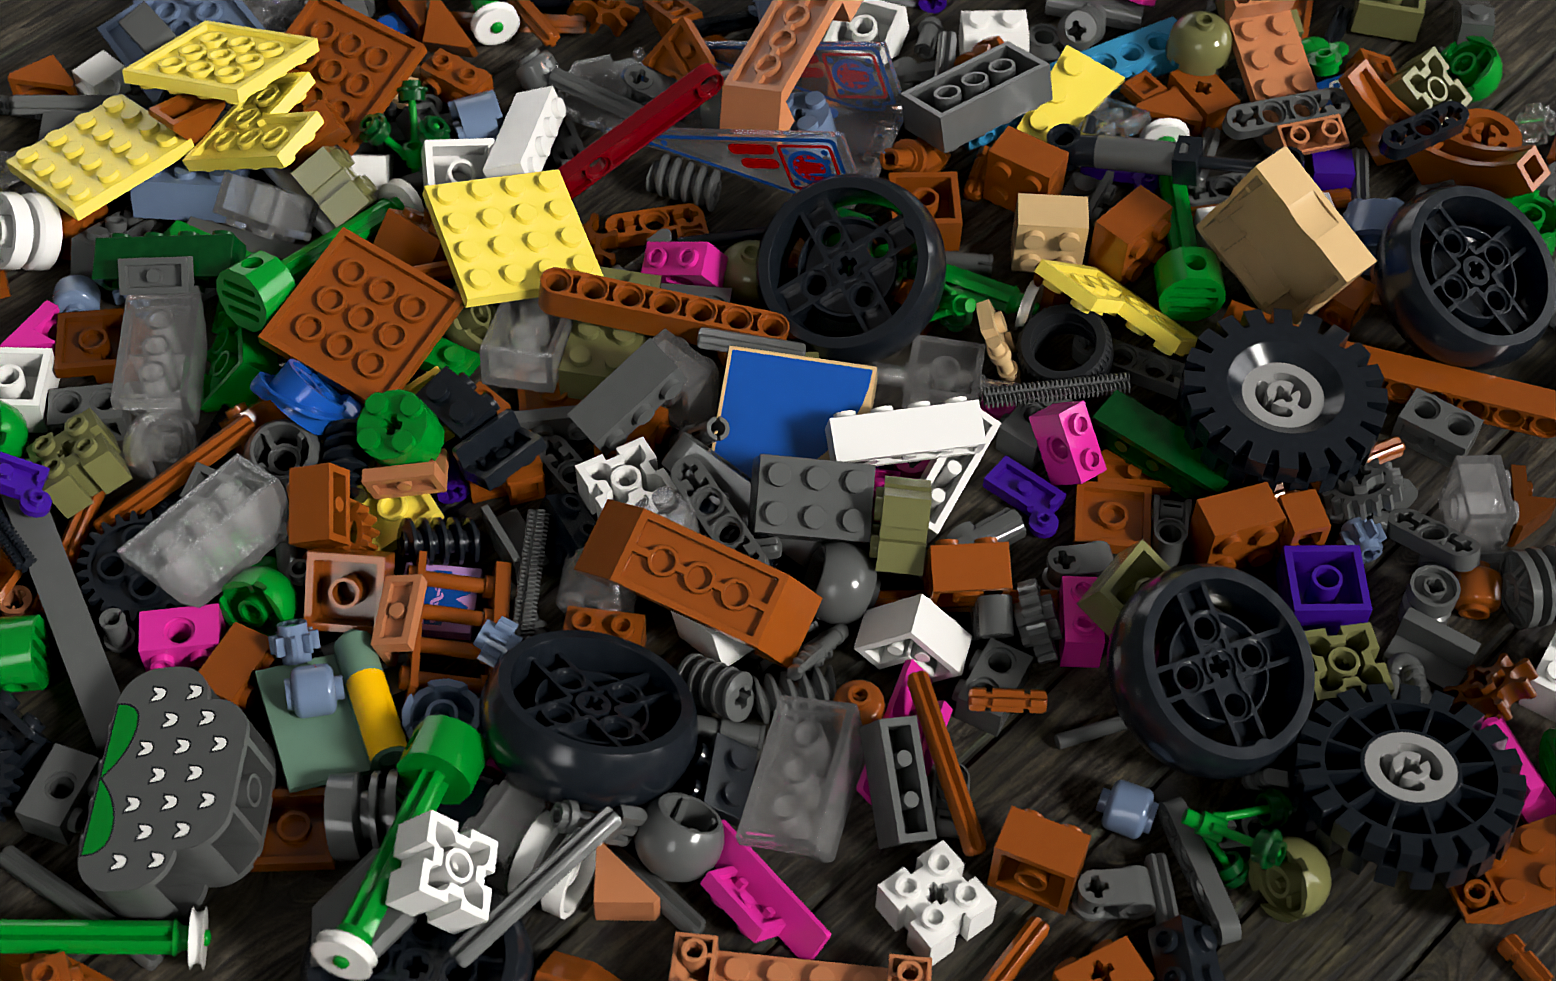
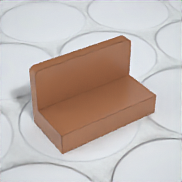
(407, 478)
(398, 616)

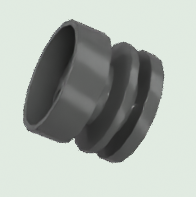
(1529, 586)
(359, 814)

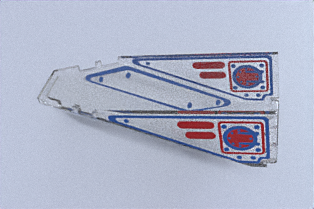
(851, 75)

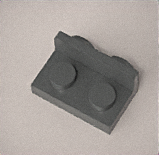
(1098, 192)

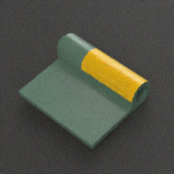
(356, 738)

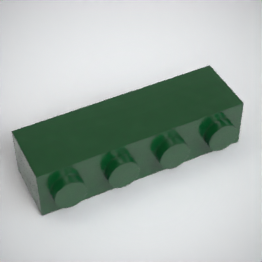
(209, 252)
(1156, 448)

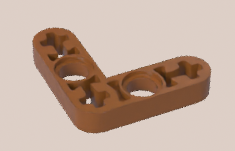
(677, 213)

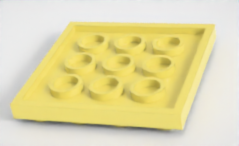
(221, 61)
(99, 156)
(507, 233)

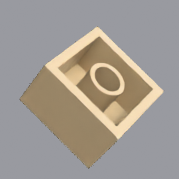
(1048, 230)

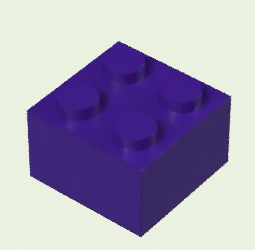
(1324, 585)

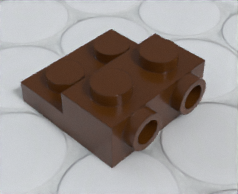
(88, 344)
(295, 833)

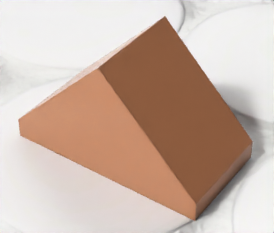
(620, 892)

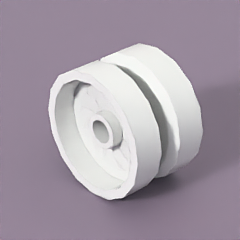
(29, 231)
(534, 849)

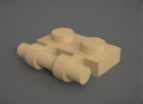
(998, 341)

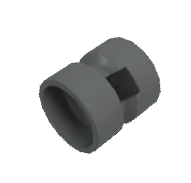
(1432, 592)

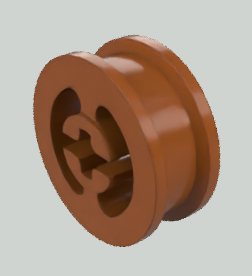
(1492, 127)

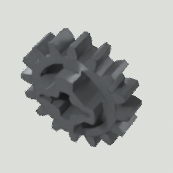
(1367, 492)
(1037, 621)

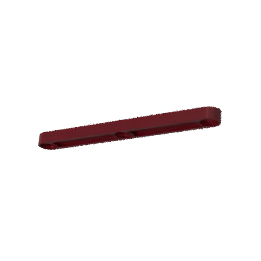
(641, 128)

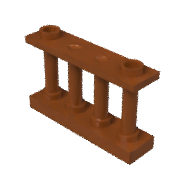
(494, 587)

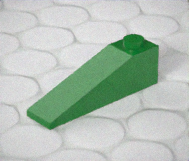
(235, 362)

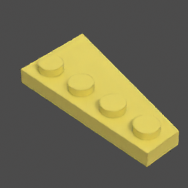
(1077, 90)

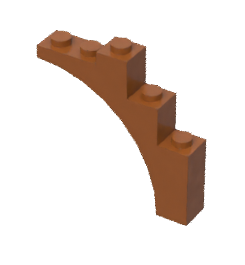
(1496, 169)

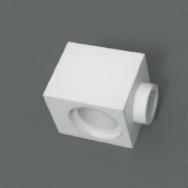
(100, 76)

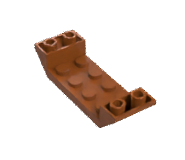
(700, 580)
(1517, 883)

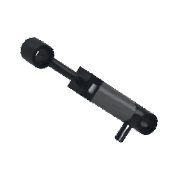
(1157, 157)

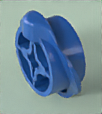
(305, 397)

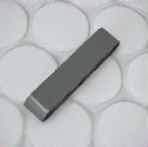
(735, 487)

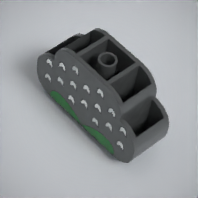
(175, 798)

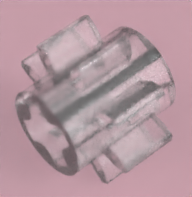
(1536, 123)

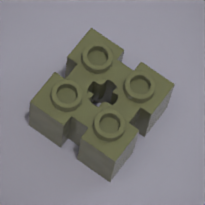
(1425, 83)
(335, 185)
(80, 462)
(904, 523)
(1345, 662)

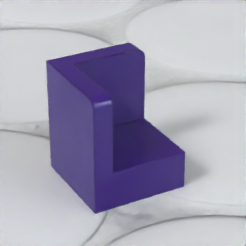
(1333, 169)

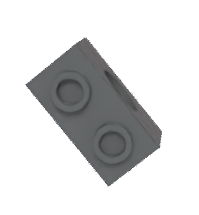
(1016, 434)
(61, 773)

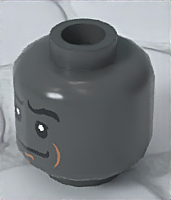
(535, 69)

